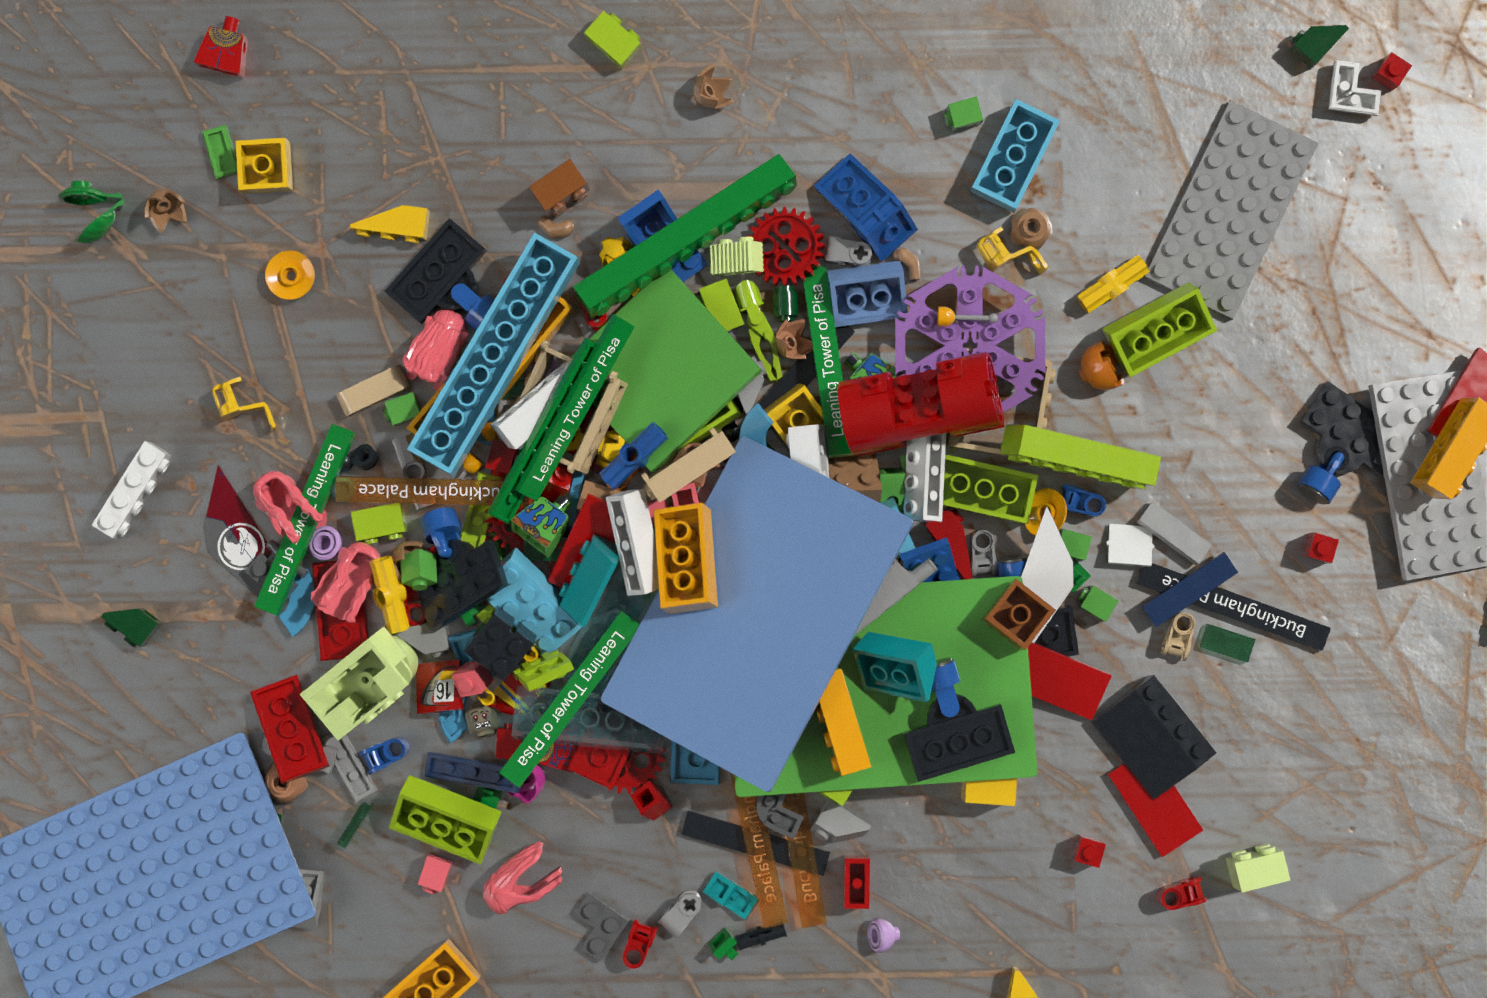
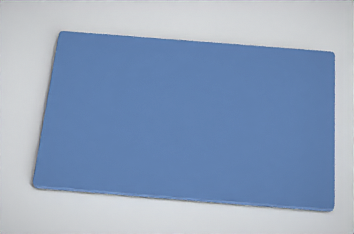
(792, 588)
(150, 879)

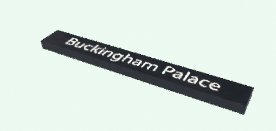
(1242, 609)

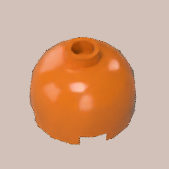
(1100, 367)

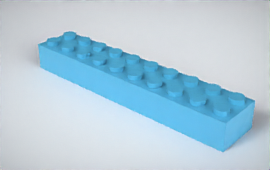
(494, 354)

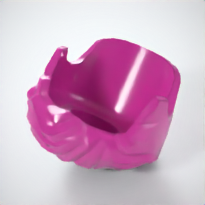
(532, 786)

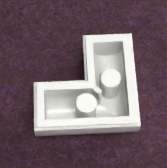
(1346, 95)

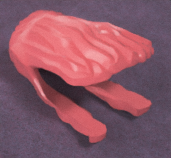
(436, 348)
(278, 498)
(346, 582)
(501, 889)

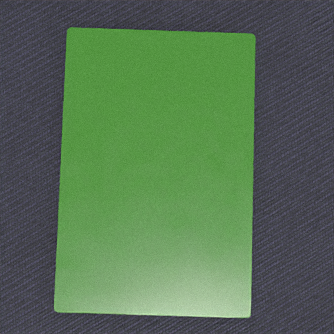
(990, 674)

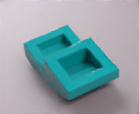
(731, 895)

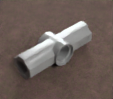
(408, 459)

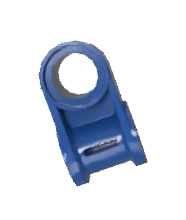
(1080, 500)
(381, 756)

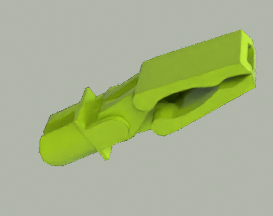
(750, 301)

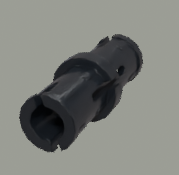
(760, 936)

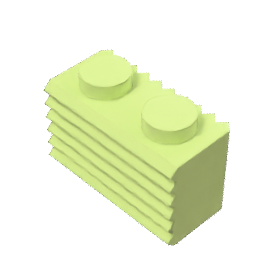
(736, 257)

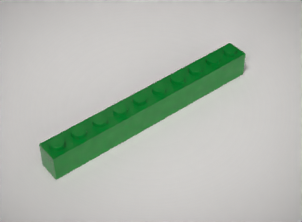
(685, 236)

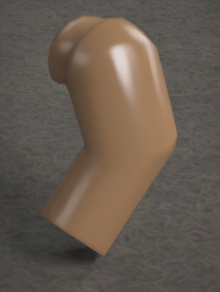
(555, 230)
(908, 260)

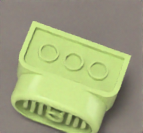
(363, 683)

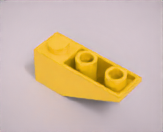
(401, 221)

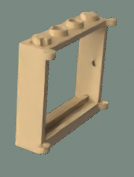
(601, 418)
(1040, 422)
(679, 473)

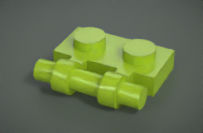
(543, 670)

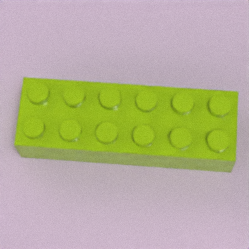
(1080, 456)

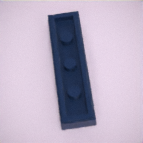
(1189, 589)
(467, 772)

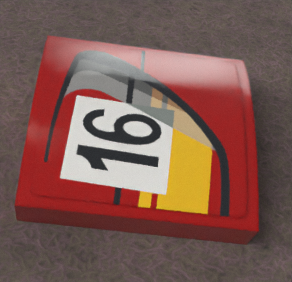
(436, 687)

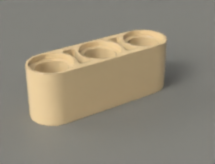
(373, 391)

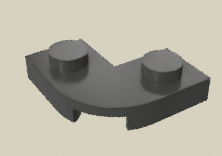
(777, 817)

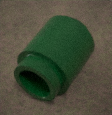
(785, 303)

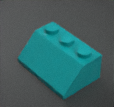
(589, 578)
(896, 666)

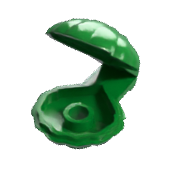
(82, 194)

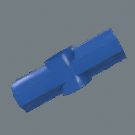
(622, 467)

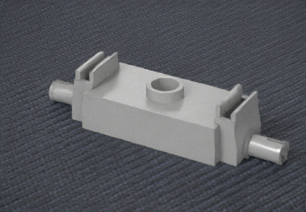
(895, 587)

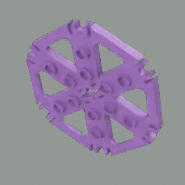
(990, 334)

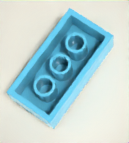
(1014, 156)
(534, 603)

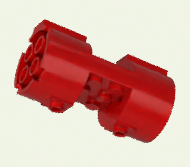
(888, 411)

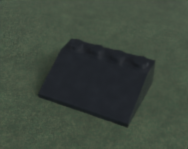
(1153, 736)

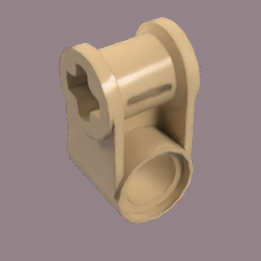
(1178, 637)

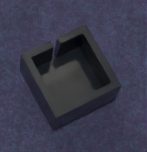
(497, 646)

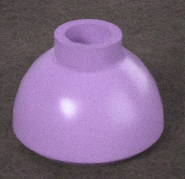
(325, 543)
(882, 935)

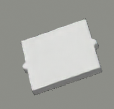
(1129, 545)

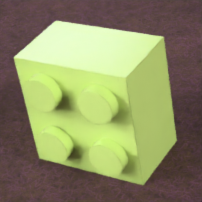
(1257, 868)

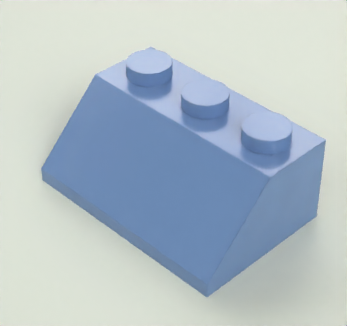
(867, 293)

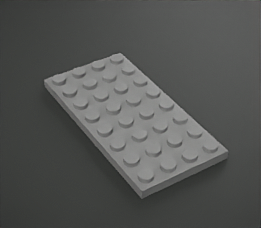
(1231, 208)
(1428, 532)

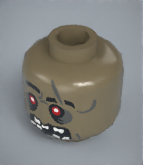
(482, 720)

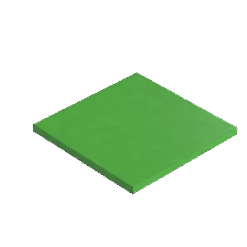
(675, 365)

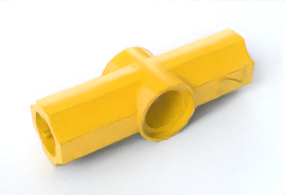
(1113, 284)
(389, 594)

